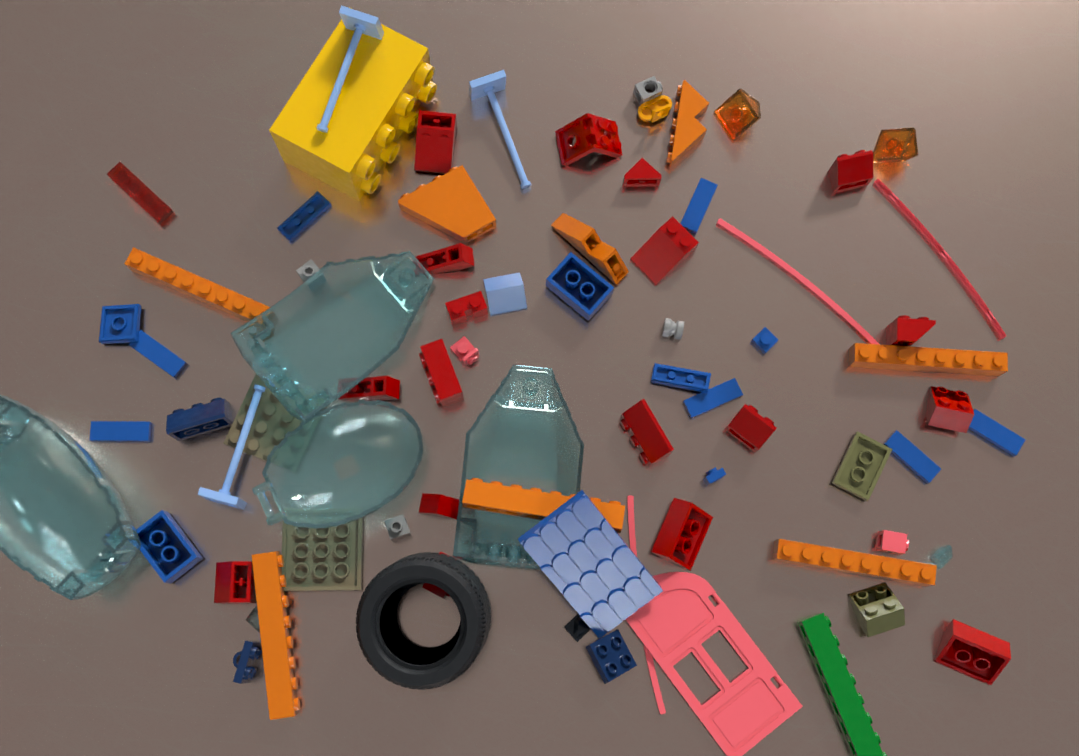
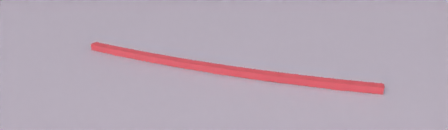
(944, 255)
(835, 307)
(650, 663)

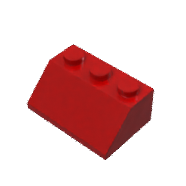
(646, 433)
(682, 533)
(973, 652)

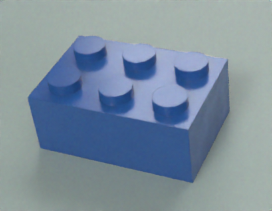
(579, 286)
(167, 547)

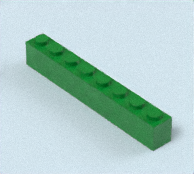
(840, 686)

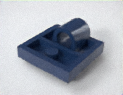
(611, 656)
(245, 662)

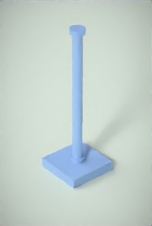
(361, 24)
(487, 87)
(223, 496)

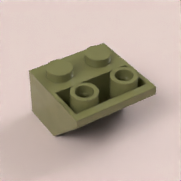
(877, 609)

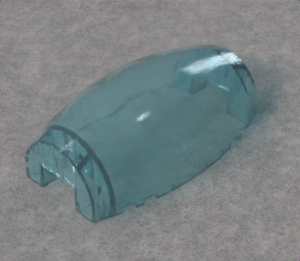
(59, 507)

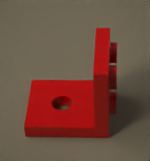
(591, 135)

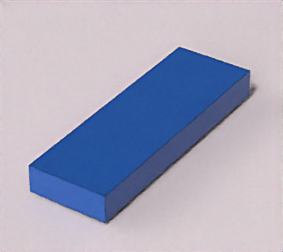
(698, 205)
(304, 216)
(158, 354)
(681, 378)
(714, 398)
(120, 431)
(996, 433)
(912, 457)

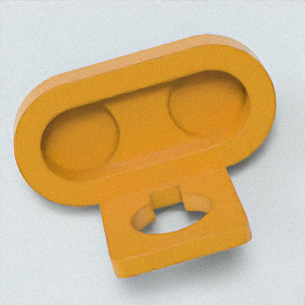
(655, 108)

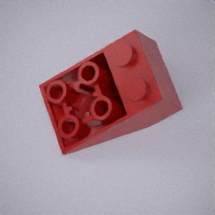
(435, 141)

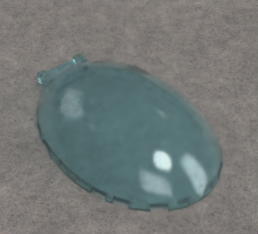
(341, 465)

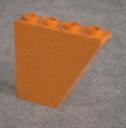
(450, 205)

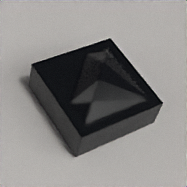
(577, 628)

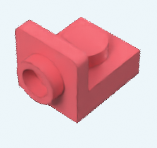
(465, 351)

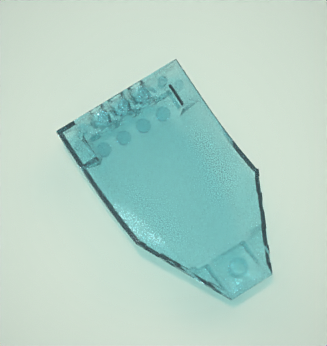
(334, 329)
(519, 440)

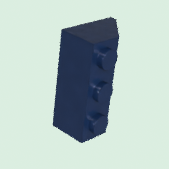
(199, 419)

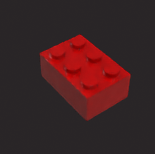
(440, 373)

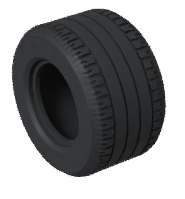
(392, 651)

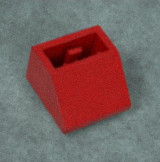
(851, 170)
(906, 331)
(949, 409)
(751, 427)
(234, 582)

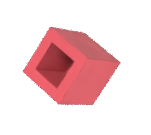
(892, 542)

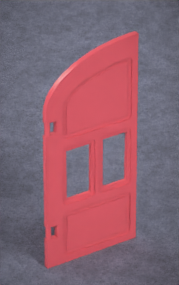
(677, 625)

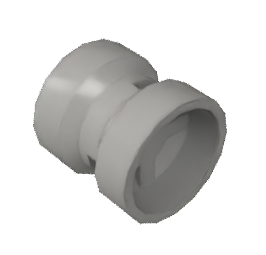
(671, 328)

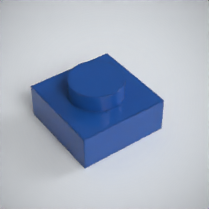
(764, 340)
(713, 475)

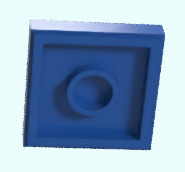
(120, 324)

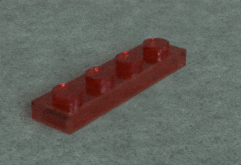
(140, 193)

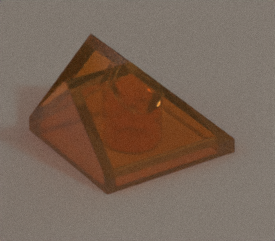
(738, 113)
(896, 145)

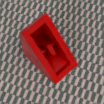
(642, 174)
(439, 505)

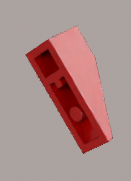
(447, 259)
(374, 388)

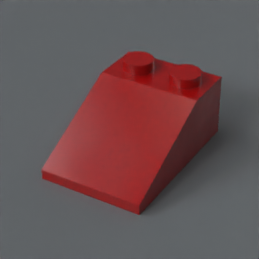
(664, 250)

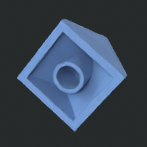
(505, 293)

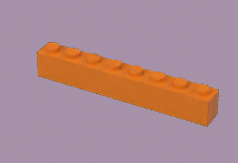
(194, 285)
(928, 359)
(529, 503)
(854, 562)
(275, 635)

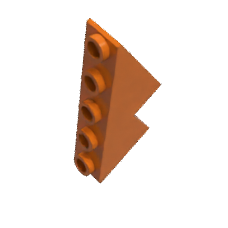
(687, 128)
(589, 245)

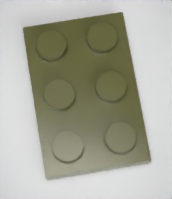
(861, 466)

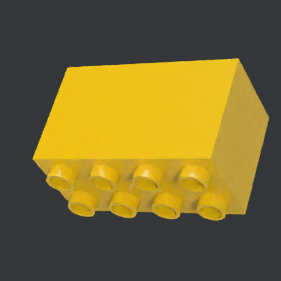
(371, 113)

